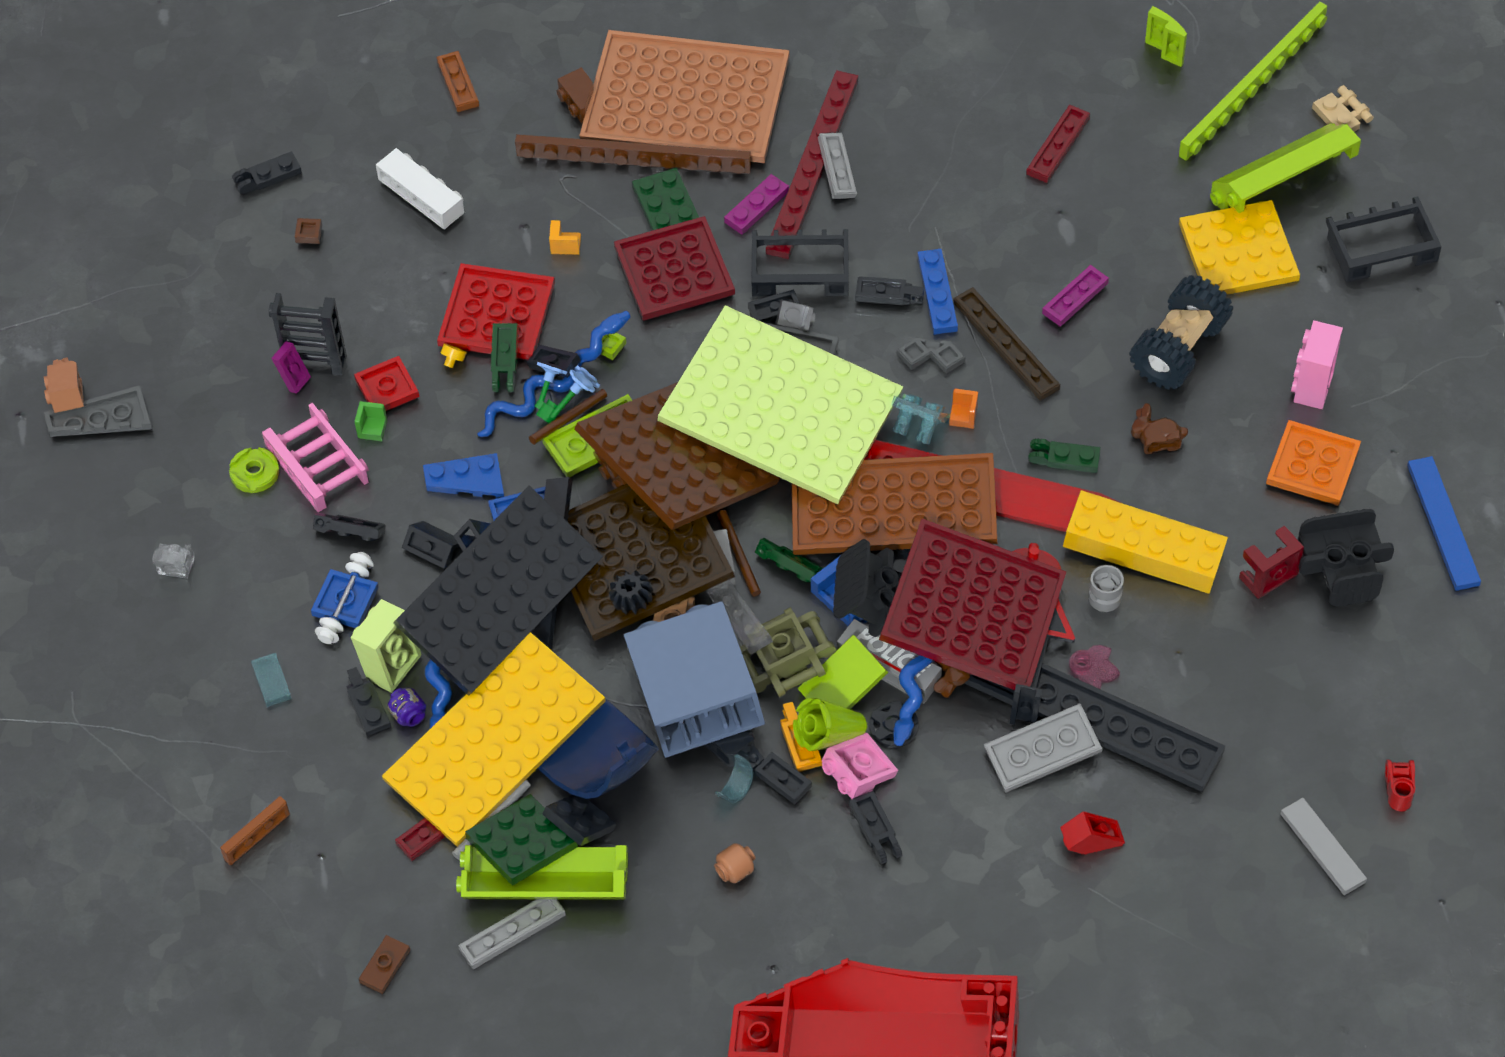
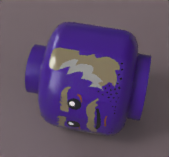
(407, 707)

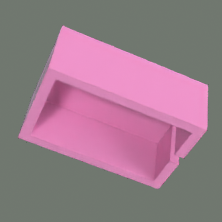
(1316, 364)

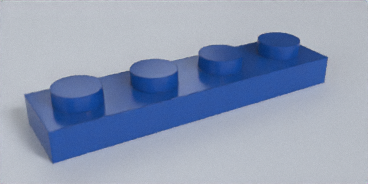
(937, 291)

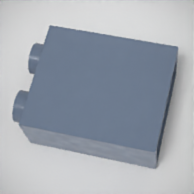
(694, 678)

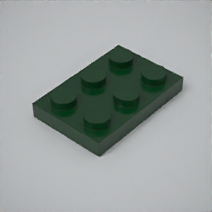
(664, 199)

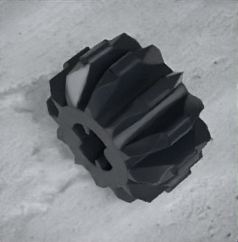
(631, 592)

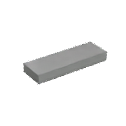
(837, 165)

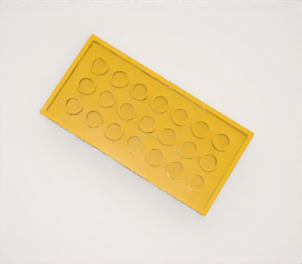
(493, 739)

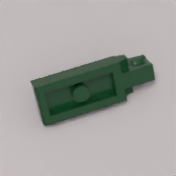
(787, 560)

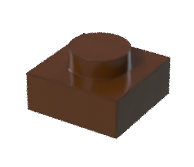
(308, 230)

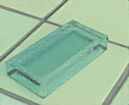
(271, 679)

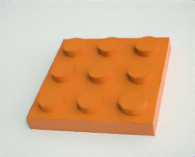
(1313, 462)

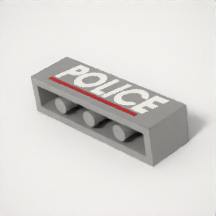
(892, 659)

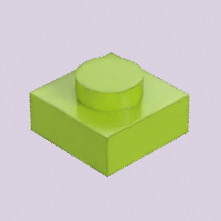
(612, 345)

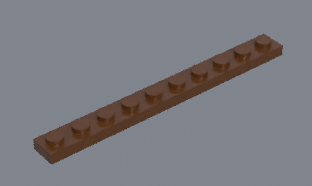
(633, 154)

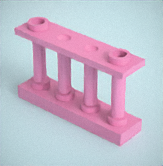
(304, 476)

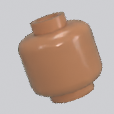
(734, 863)

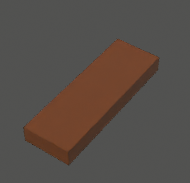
(457, 81)
(255, 830)

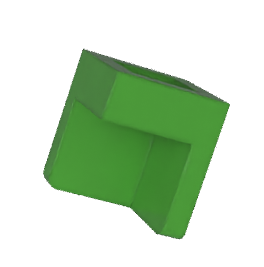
(370, 421)

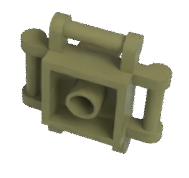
(790, 652)

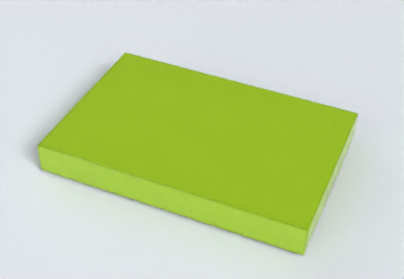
(848, 676)

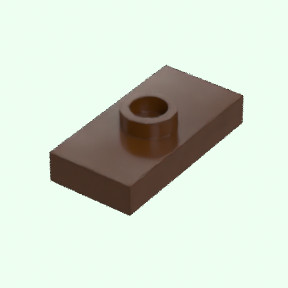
(384, 964)

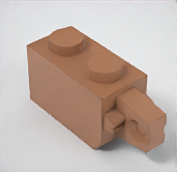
(63, 386)

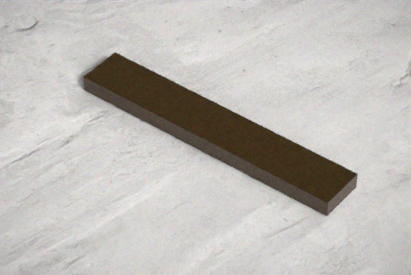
(1006, 343)

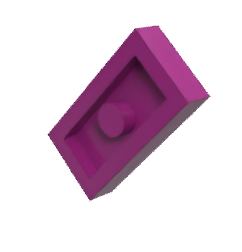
(291, 367)

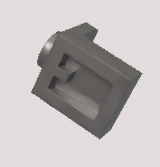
(795, 315)

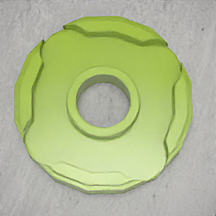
(256, 481)

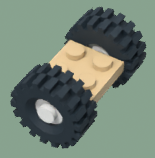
(1165, 352)

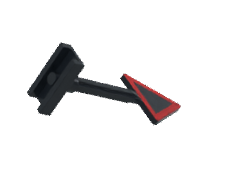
(1026, 698)

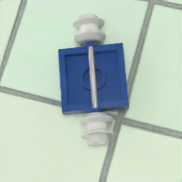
(344, 598)

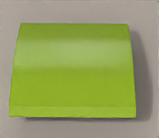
(1166, 35)

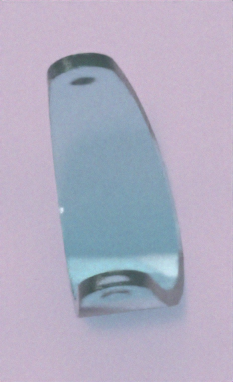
(739, 781)

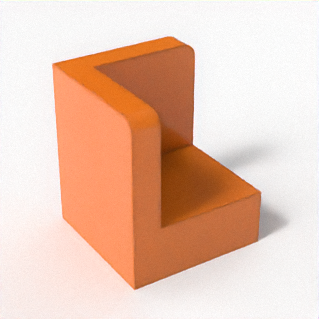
(964, 408)

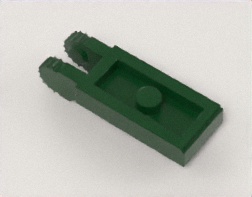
(504, 354)
(1065, 455)

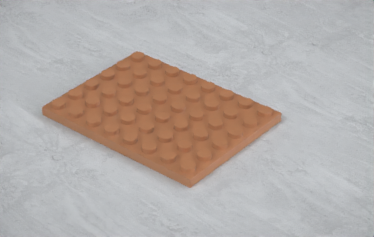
(685, 93)

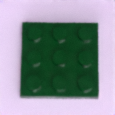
(520, 840)

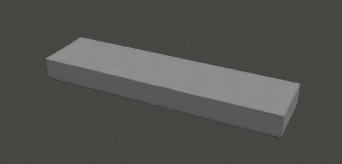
(1323, 846)
(511, 931)

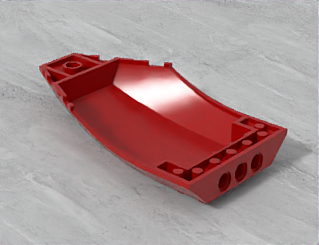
(880, 1013)

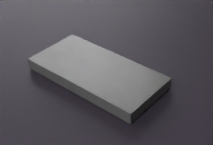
(1042, 748)

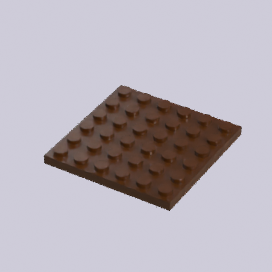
(667, 467)

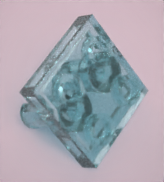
(930, 413)

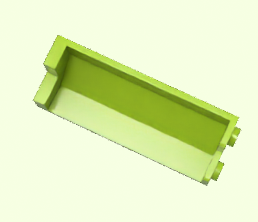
(1283, 164)
(577, 875)

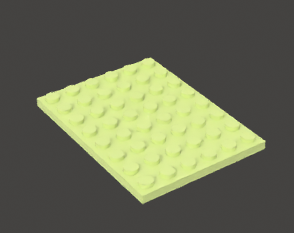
(780, 404)

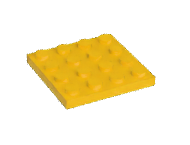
(1240, 248)

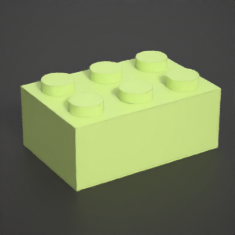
(383, 648)

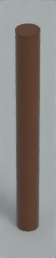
(568, 416)
(739, 553)

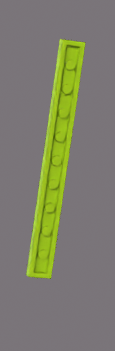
(1252, 81)

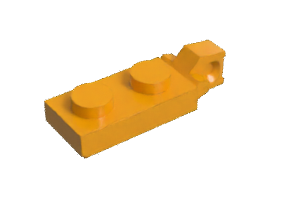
(800, 755)

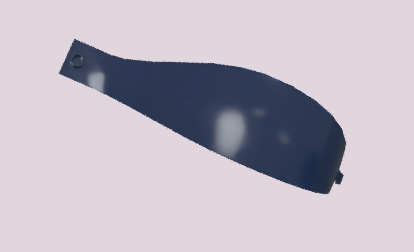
(599, 754)

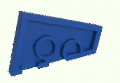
(468, 475)

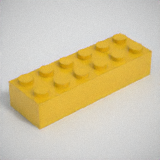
(1145, 541)

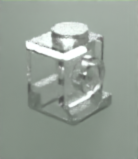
(173, 560)

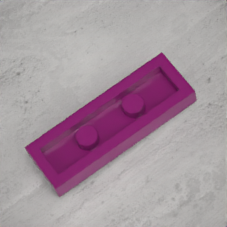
(756, 204)
(1075, 295)

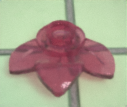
(1097, 666)

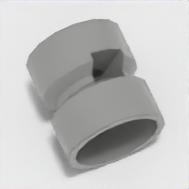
(1106, 588)

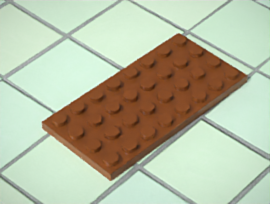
(892, 498)

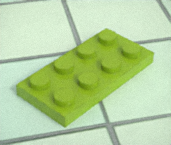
(570, 449)

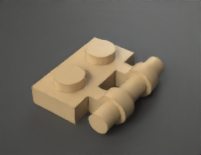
(1334, 109)

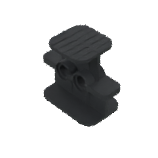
(1342, 539)
(865, 585)

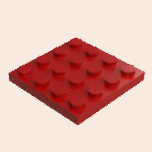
(495, 296)

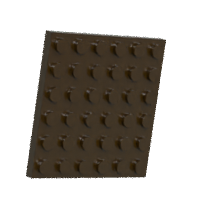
(636, 538)

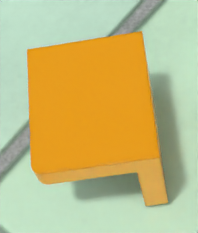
(563, 242)

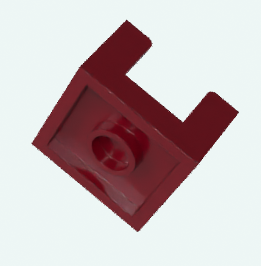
(1274, 570)

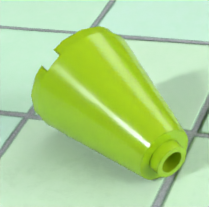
(826, 724)

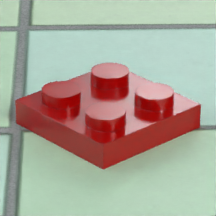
(387, 384)

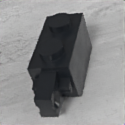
(739, 744)

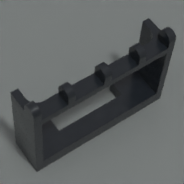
(1361, 267)
(834, 284)

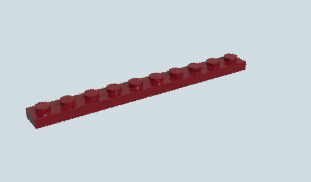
(811, 164)

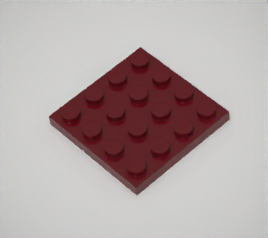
(674, 268)

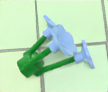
(583, 380)

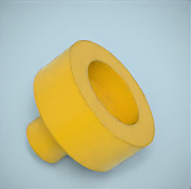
(453, 354)

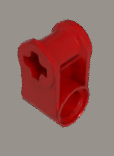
(1400, 779)

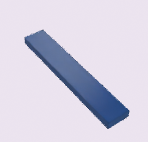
(1444, 523)

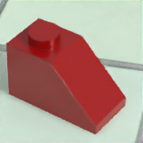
(1091, 833)

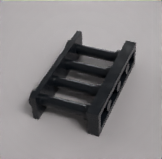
(329, 329)

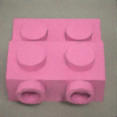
(858, 765)

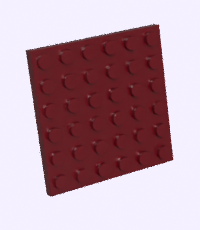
(973, 606)

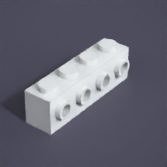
(420, 188)

